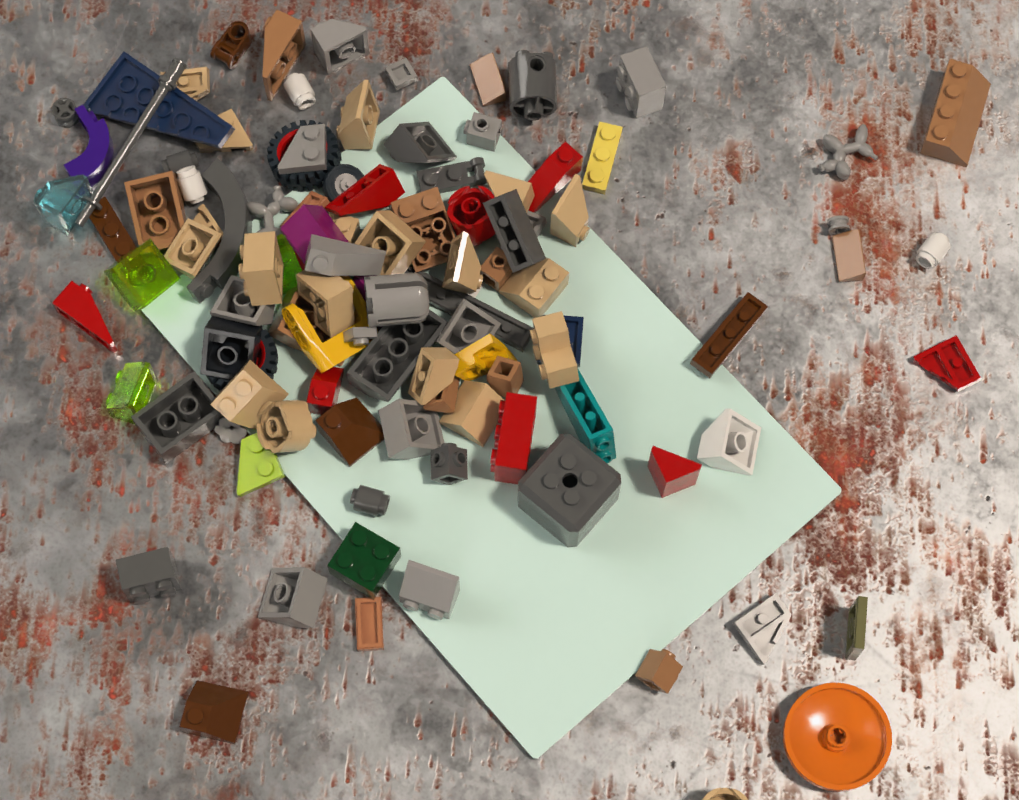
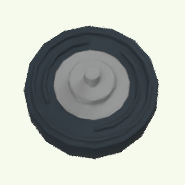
(340, 179)

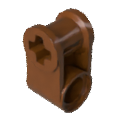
(231, 49)

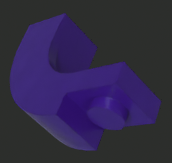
(99, 152)

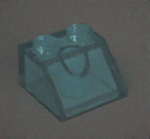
(62, 201)

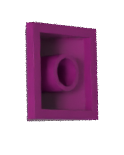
(308, 221)

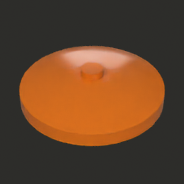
(837, 737)

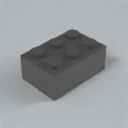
(178, 417)

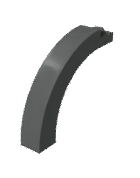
(237, 223)

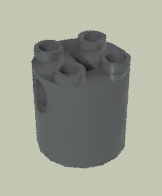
(532, 85)

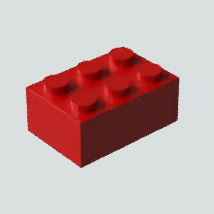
(513, 437)

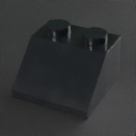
(228, 347)

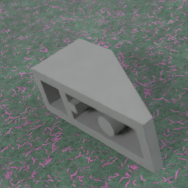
(342, 258)

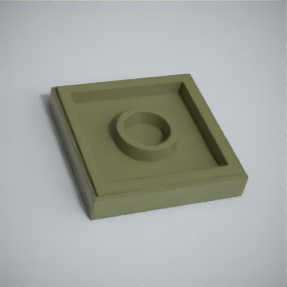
(856, 628)

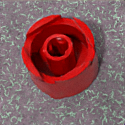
(469, 214)

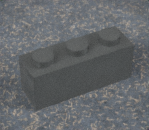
(514, 230)

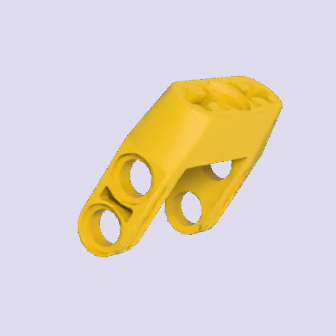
(334, 350)

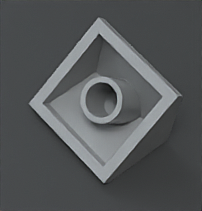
(235, 306)
(466, 327)

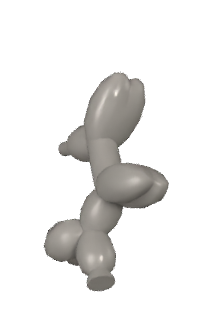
(839, 150)
(279, 203)

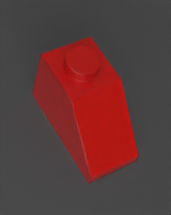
(324, 390)

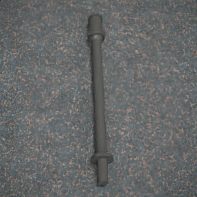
(167, 83)

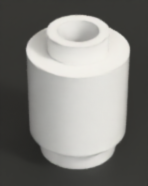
(299, 90)
(191, 184)
(933, 250)

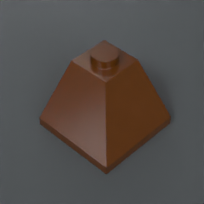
(350, 430)
(214, 712)

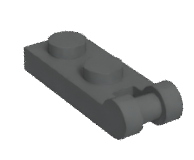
(453, 176)

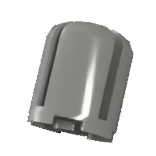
(396, 299)

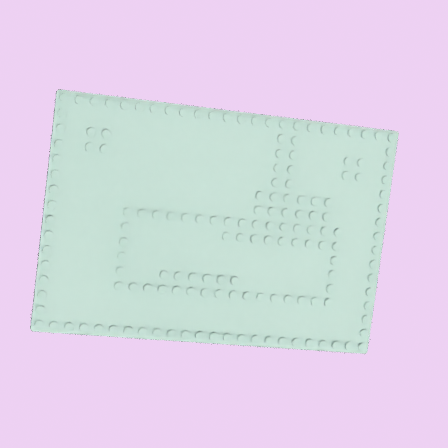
(538, 622)

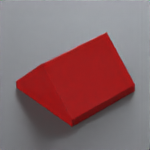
(672, 471)

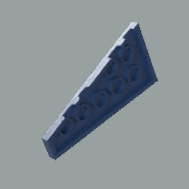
(129, 89)

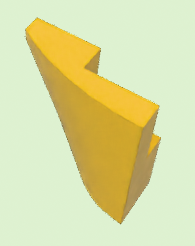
(480, 356)

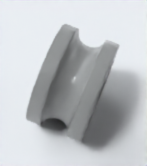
(838, 225)

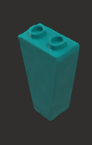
(588, 418)

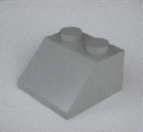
(339, 43)
(410, 429)
(429, 590)
(293, 597)

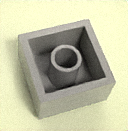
(640, 82)

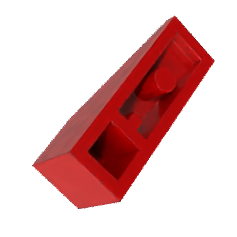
(554, 174)
(371, 192)
(79, 308)

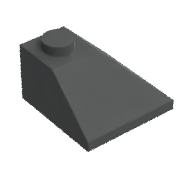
(418, 144)

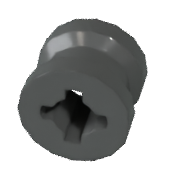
(65, 106)

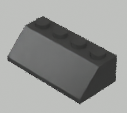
(393, 356)

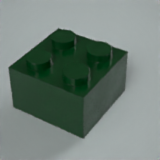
(364, 560)

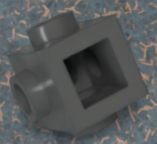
(449, 464)

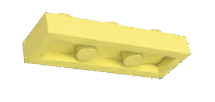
(602, 158)

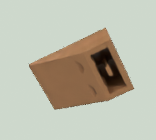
(429, 219)

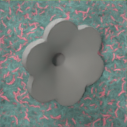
(230, 431)

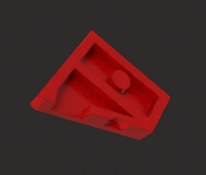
(949, 364)

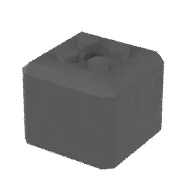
(562, 510)

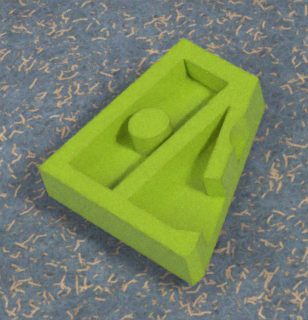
(256, 466)

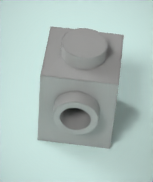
(483, 131)

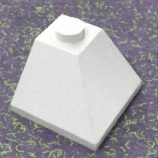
(730, 443)

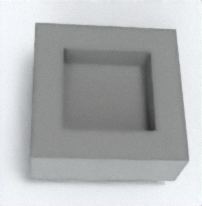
(401, 74)
(360, 335)

